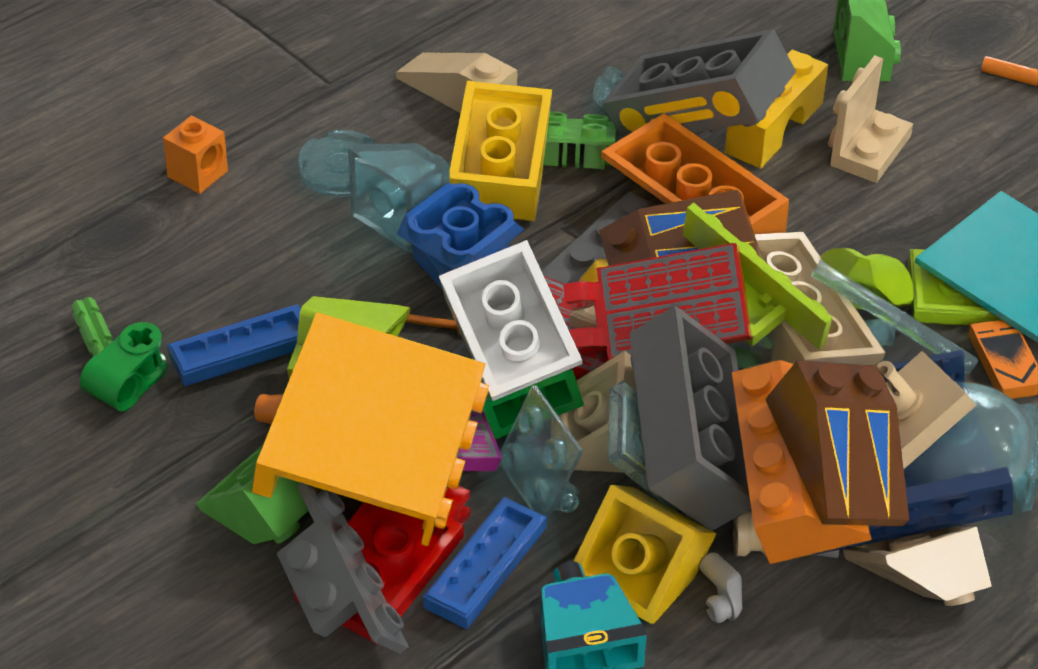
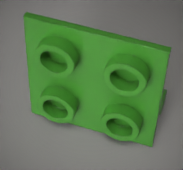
(592, 130)

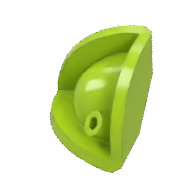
(875, 272)

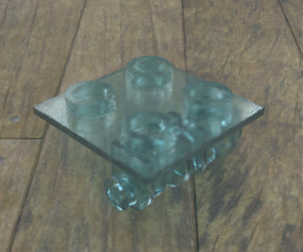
(541, 457)

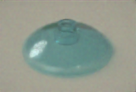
(985, 439)

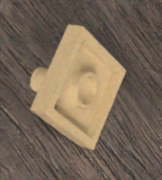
(925, 403)

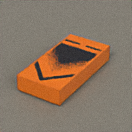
(1005, 358)

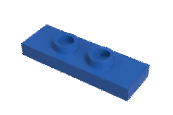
(235, 346)
(484, 563)

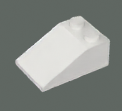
(509, 320)

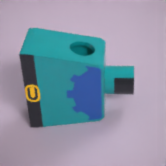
(589, 622)

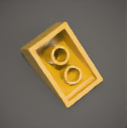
(502, 144)

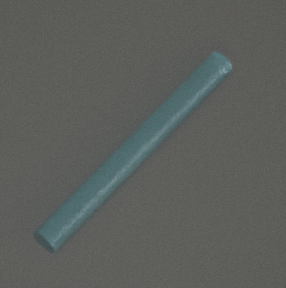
(888, 313)

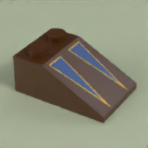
(660, 228)
(843, 441)

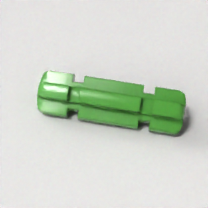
(91, 324)

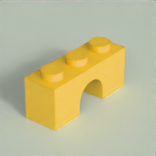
(798, 102)

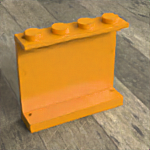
(374, 421)

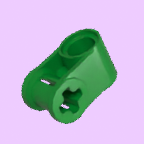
(126, 367)

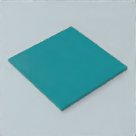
(993, 261)

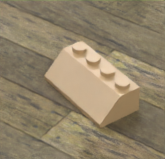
(848, 336)

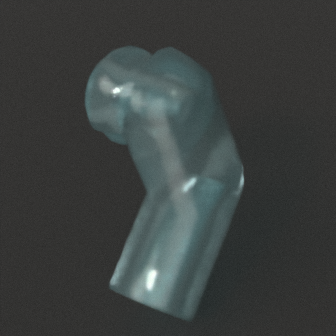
(606, 83)

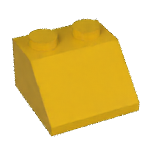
(645, 549)

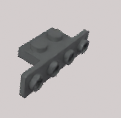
(334, 576)

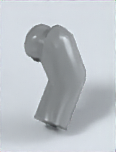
(729, 588)

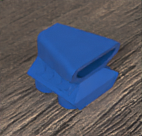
(456, 229)

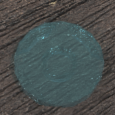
(325, 162)

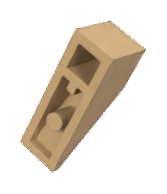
(446, 74)

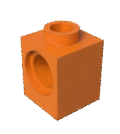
(195, 154)

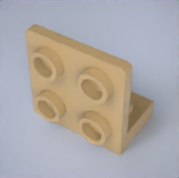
(863, 137)

